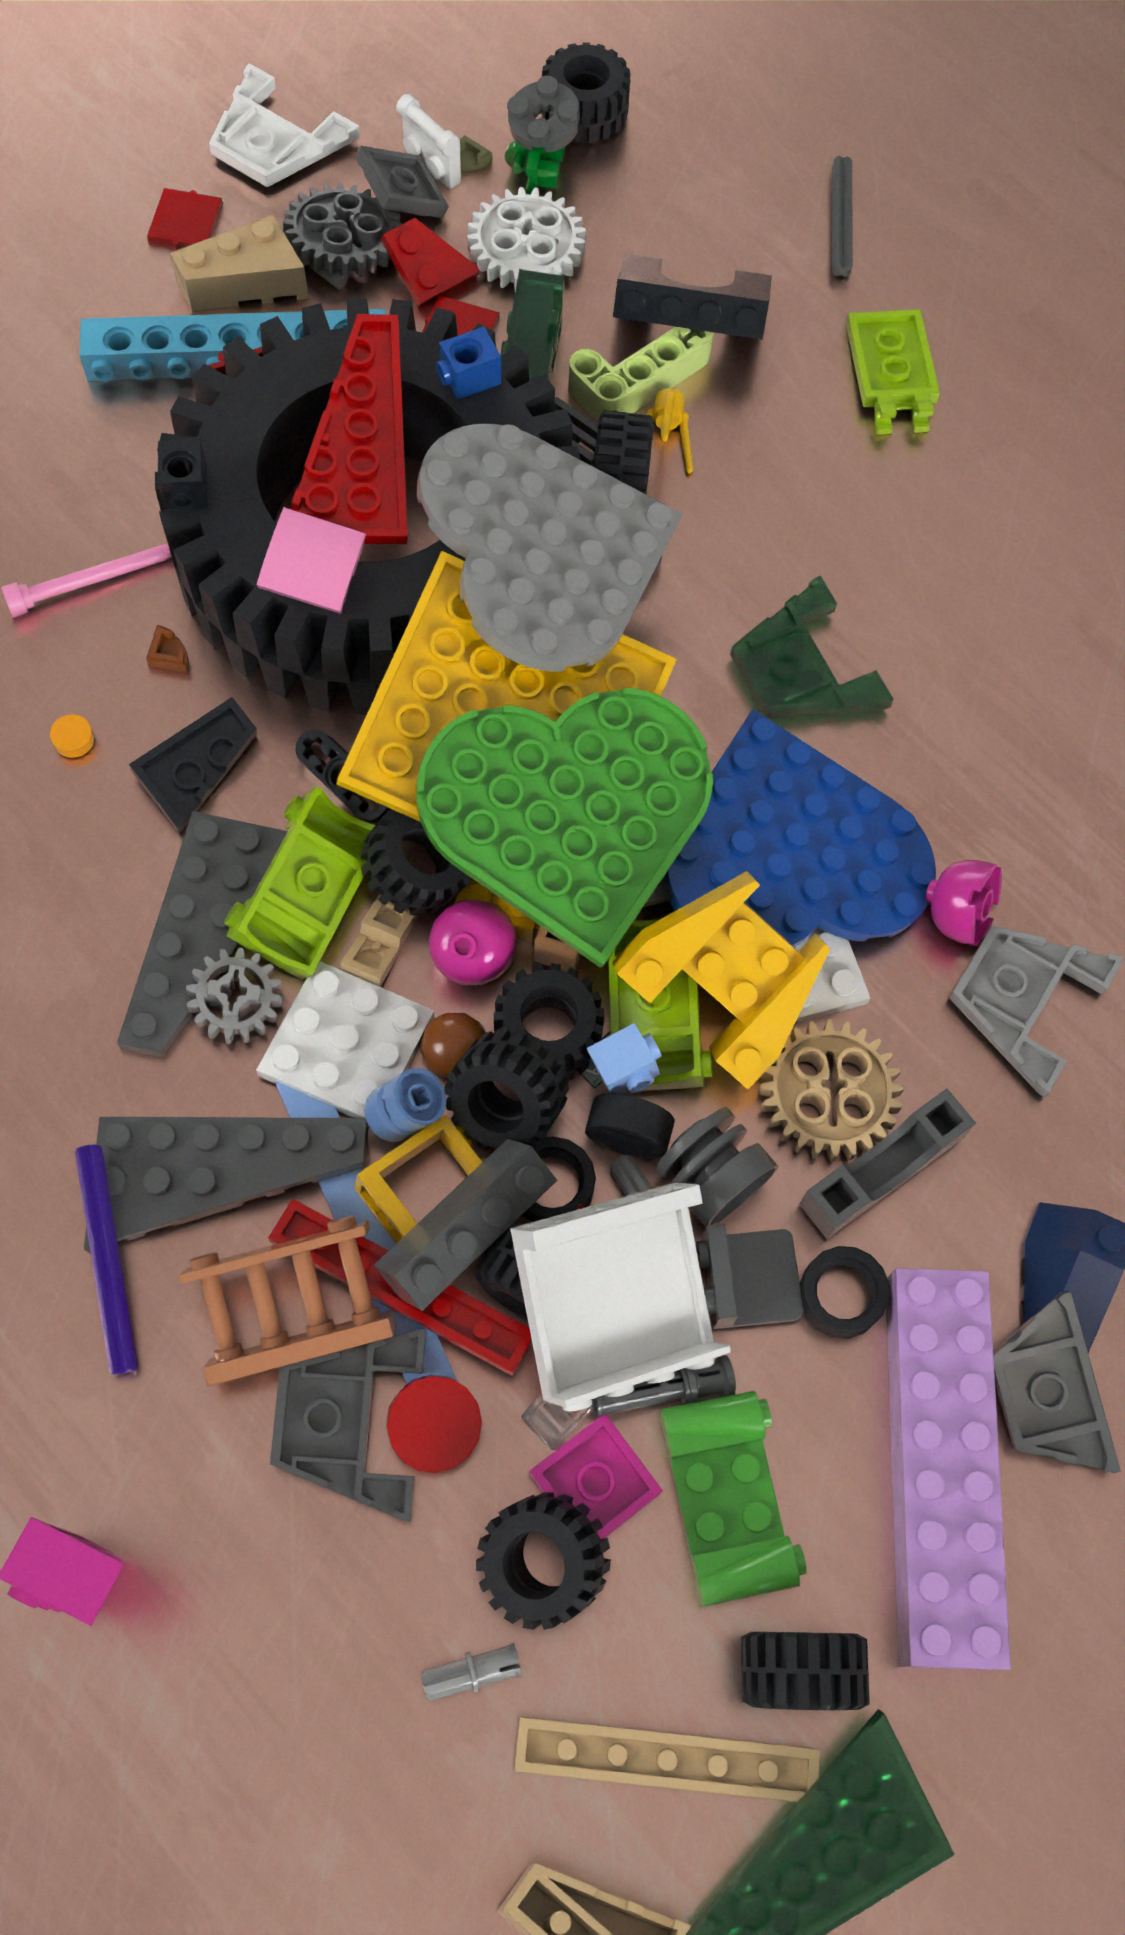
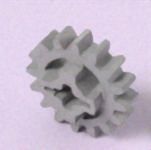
(251, 998)

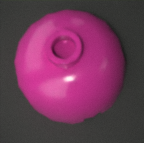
(964, 900)
(472, 942)

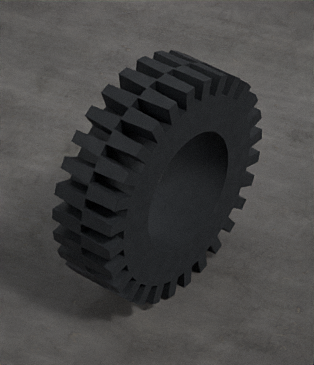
(255, 444)

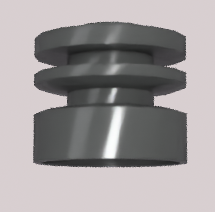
(711, 1160)

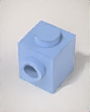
(626, 1060)

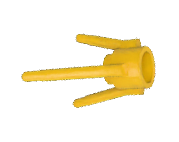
(670, 413)

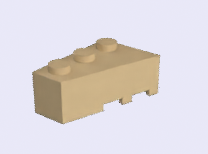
(239, 266)
(561, 1905)

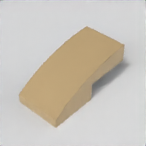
(378, 943)

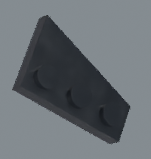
(194, 761)

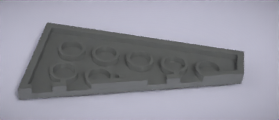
(214, 869)

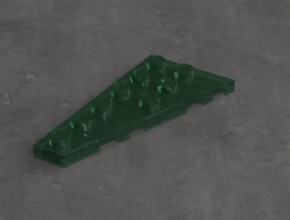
(838, 1849)

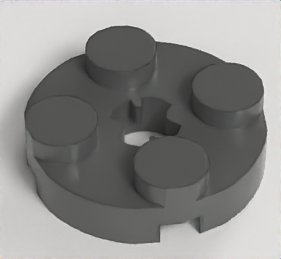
(542, 97)

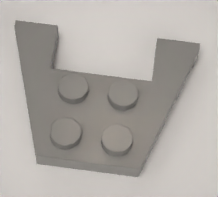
(1010, 986)

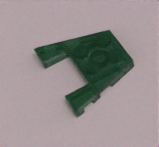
(790, 672)

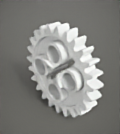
(525, 235)

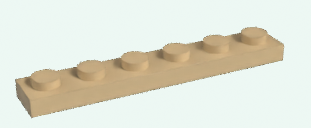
(665, 1759)

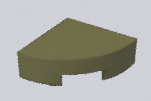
(473, 155)

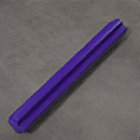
(105, 1259)

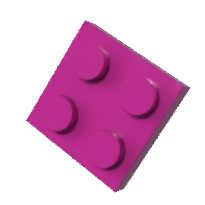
(601, 1473)

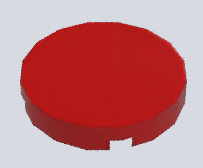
(434, 1423)

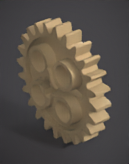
(870, 1092)

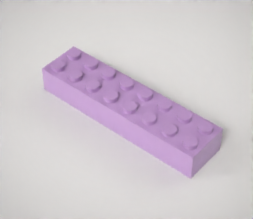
(946, 1472)

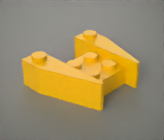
(736, 962)

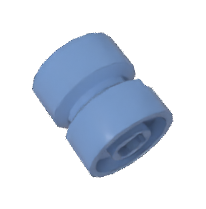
(405, 1105)

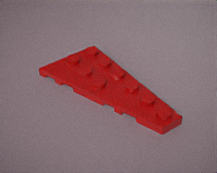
(358, 449)

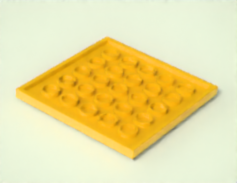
(449, 671)

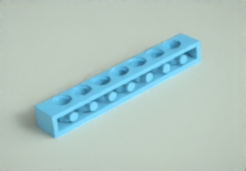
(175, 344)

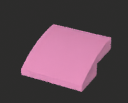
(311, 560)

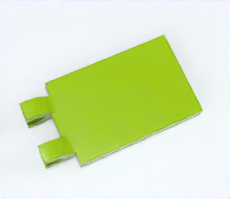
(893, 366)

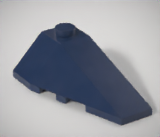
(1073, 1253)

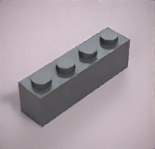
(465, 1223)

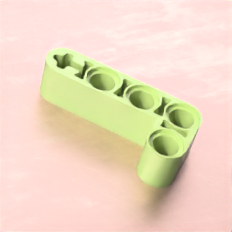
(640, 376)

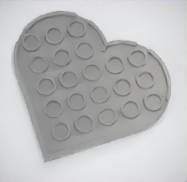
(545, 543)

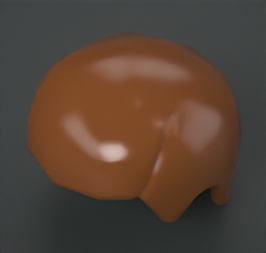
(448, 1039)

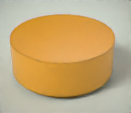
(72, 736)

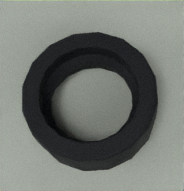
(630, 1125)
(582, 1164)
(872, 1272)

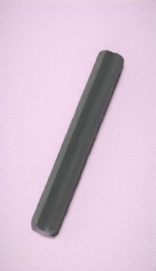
(842, 216)

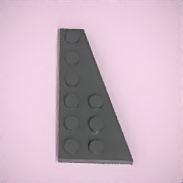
(200, 1166)

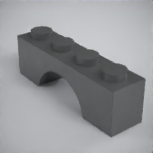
(887, 1165)

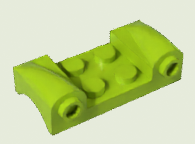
(304, 886)
(669, 1018)

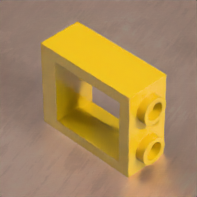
(380, 1197)

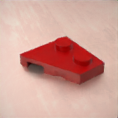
(426, 261)

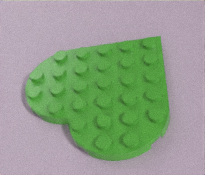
(568, 812)

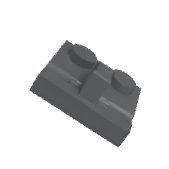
(401, 182)

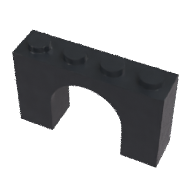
(729, 309)

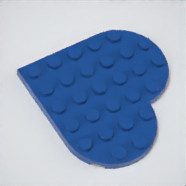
(811, 837)

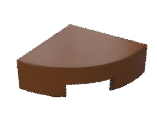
(167, 651)

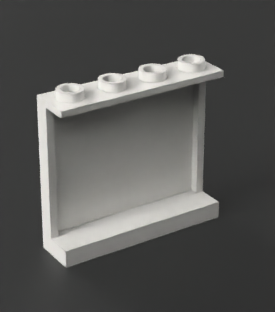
(615, 1295)

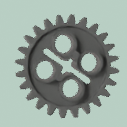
(339, 230)

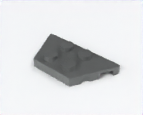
(1052, 1390)

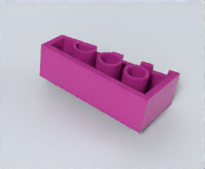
(60, 1571)

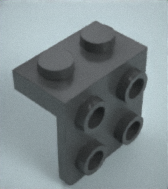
(750, 1277)

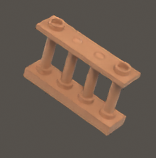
(276, 1346)

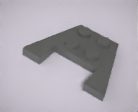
(326, 1418)

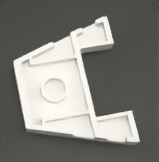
(267, 144)

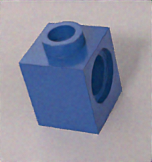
(469, 363)

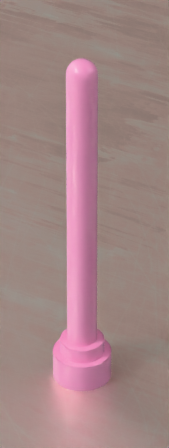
(22, 597)

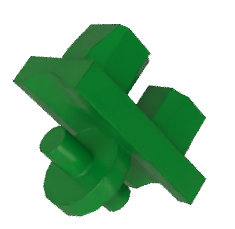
(539, 172)

